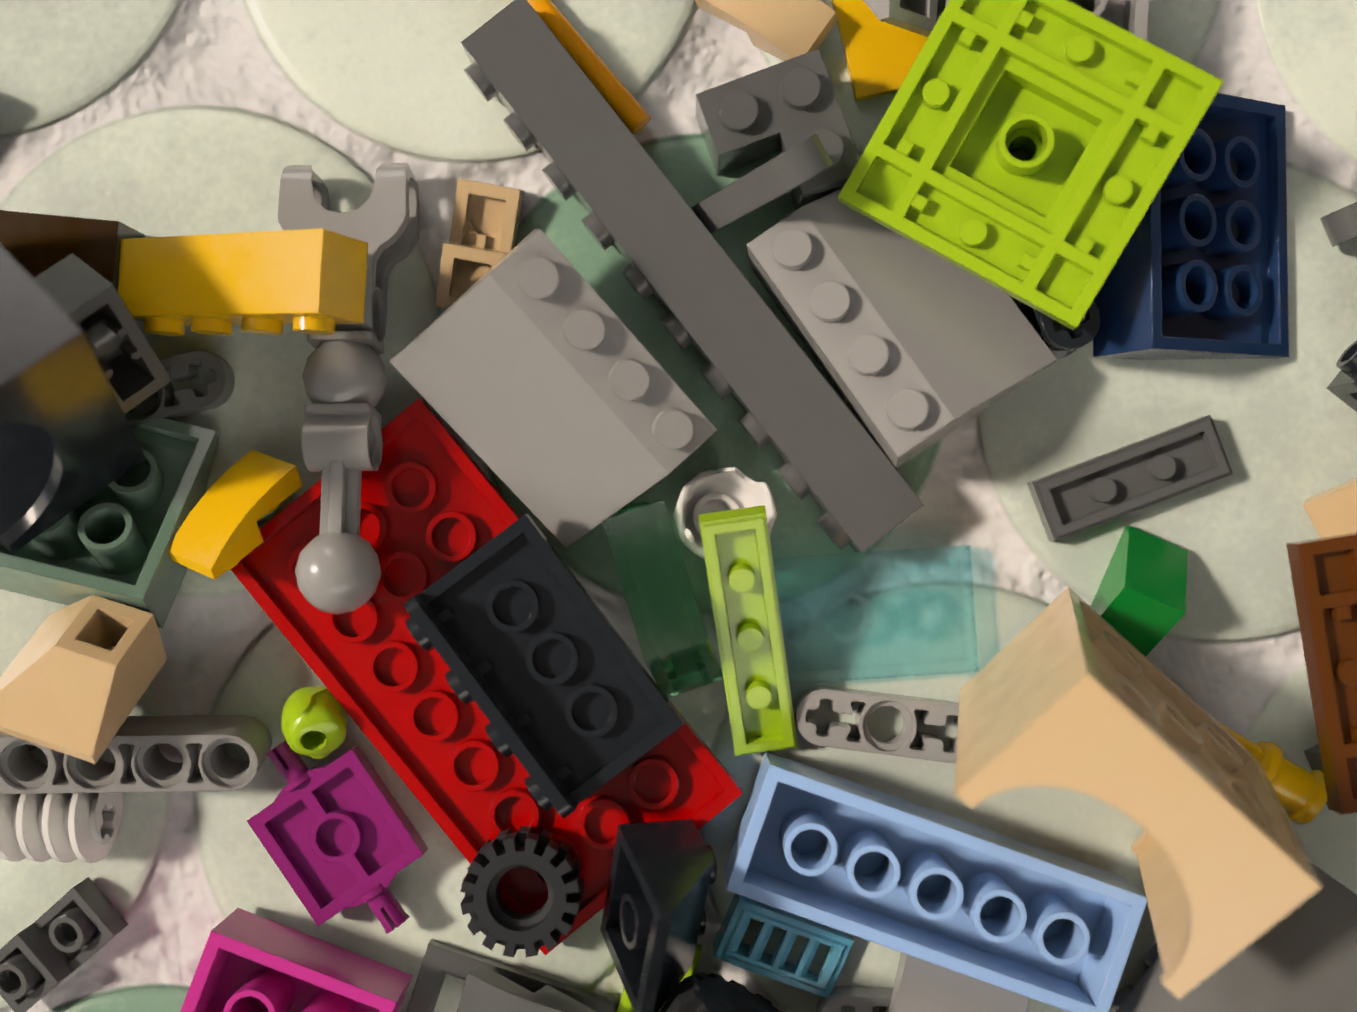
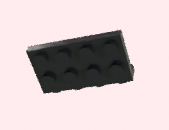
(541, 666)

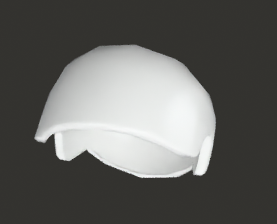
(715, 492)

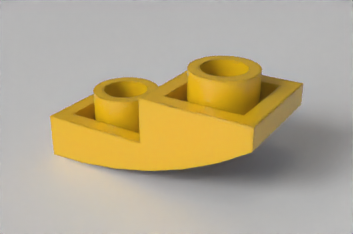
(225, 519)

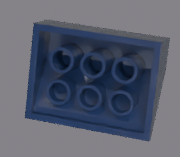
(1211, 250)

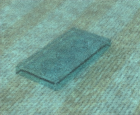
(877, 614)

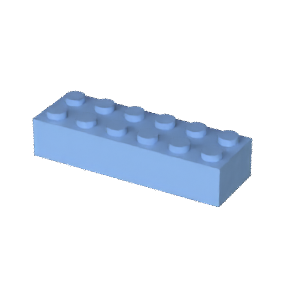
(934, 886)

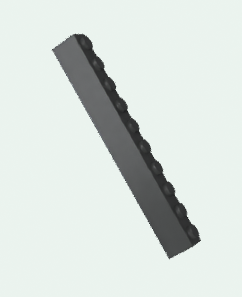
(689, 276)

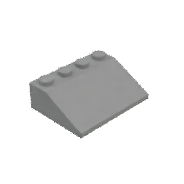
(895, 325)
(553, 390)

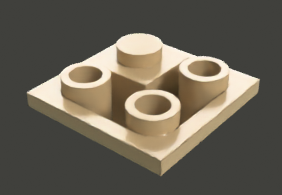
(80, 676)

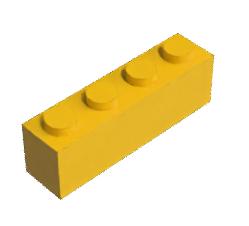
(244, 280)

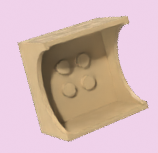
(1098, 718)

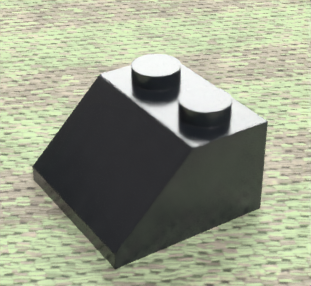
(656, 906)

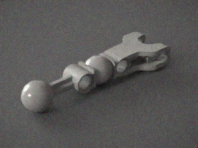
(348, 380)

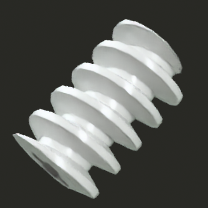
(59, 826)

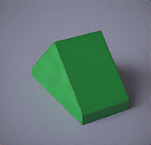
(1143, 588)

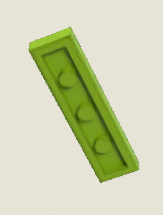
(749, 629)

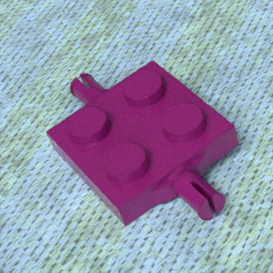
(338, 835)

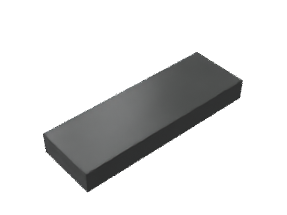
(1130, 478)

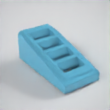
(731, 949)

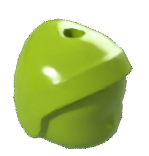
(313, 722)

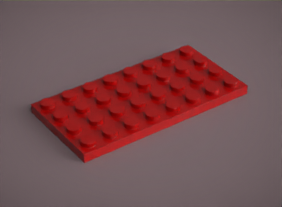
(424, 518)

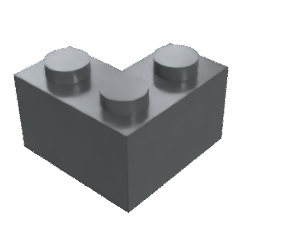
(775, 112)

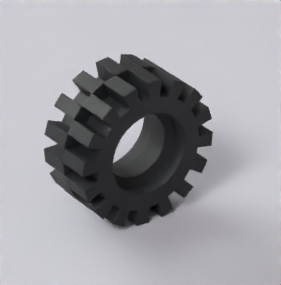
(512, 928)

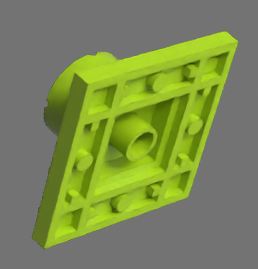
(1072, 91)

